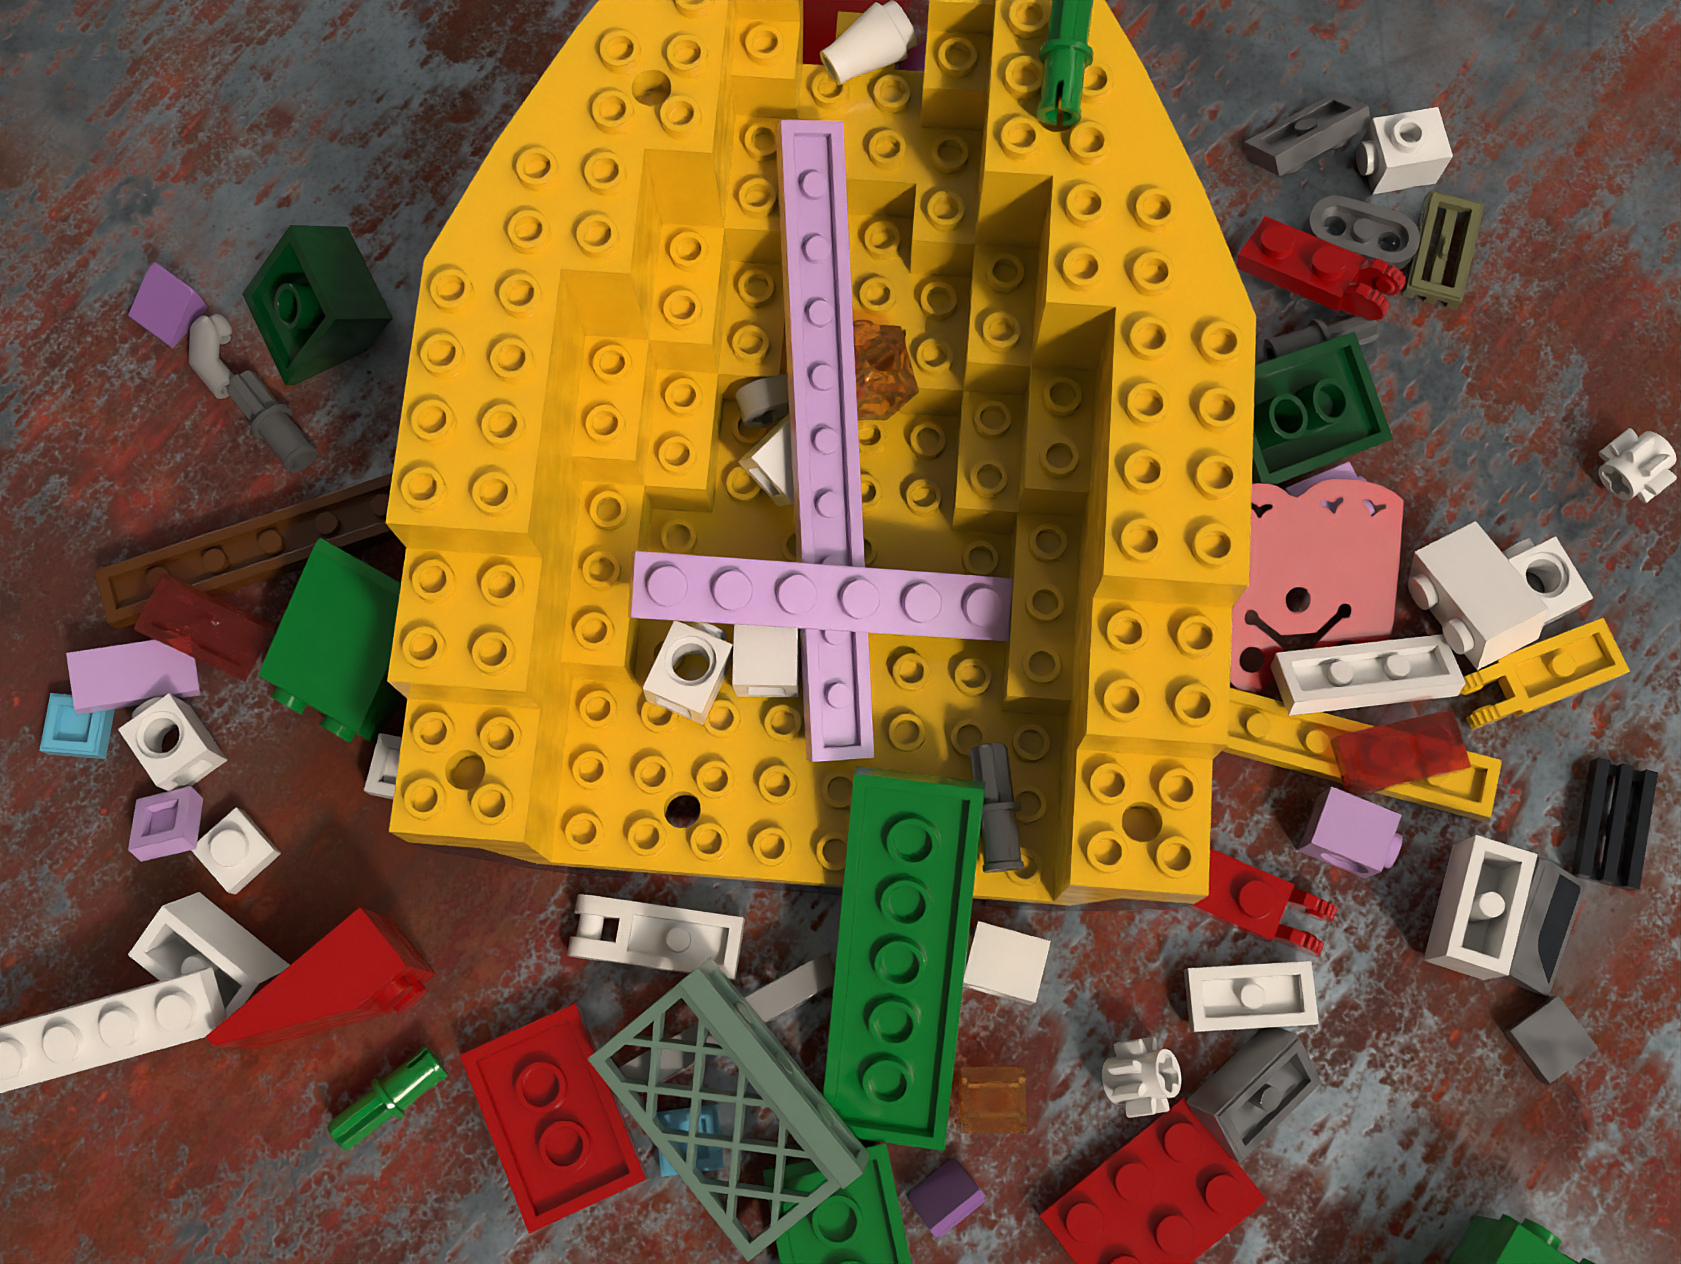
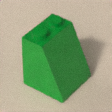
(337, 645)

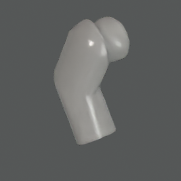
(204, 349)

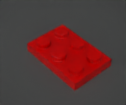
(553, 1118)
(1154, 1197)

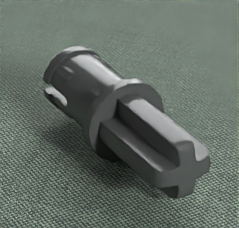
(1320, 332)
(271, 421)
(999, 821)

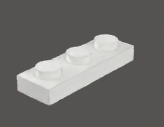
(1367, 674)

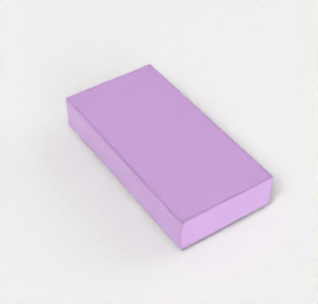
(129, 675)

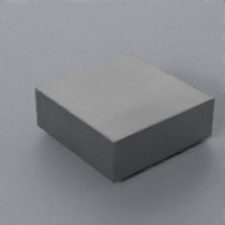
(1550, 1039)

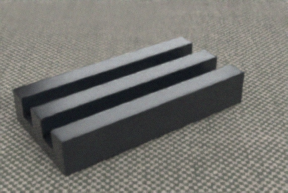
(1637, 830)

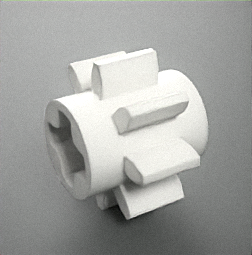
(1637, 465)
(1141, 1077)

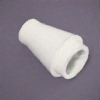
(871, 42)

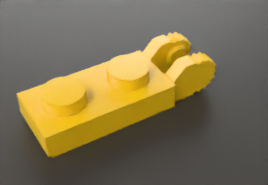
(1548, 672)

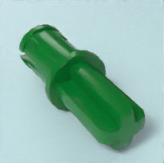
(1065, 60)
(387, 1098)

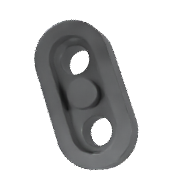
(1362, 228)

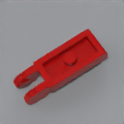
(1320, 270)
(1256, 902)

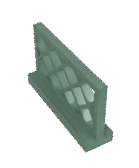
(779, 1086)

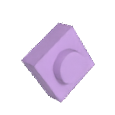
(165, 824)

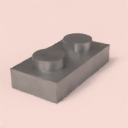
(1308, 133)

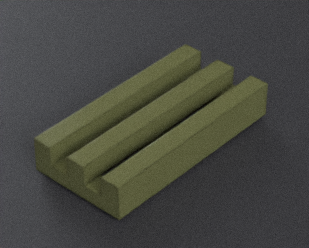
(1432, 289)

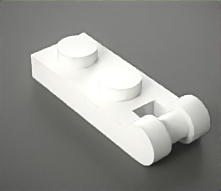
(657, 936)

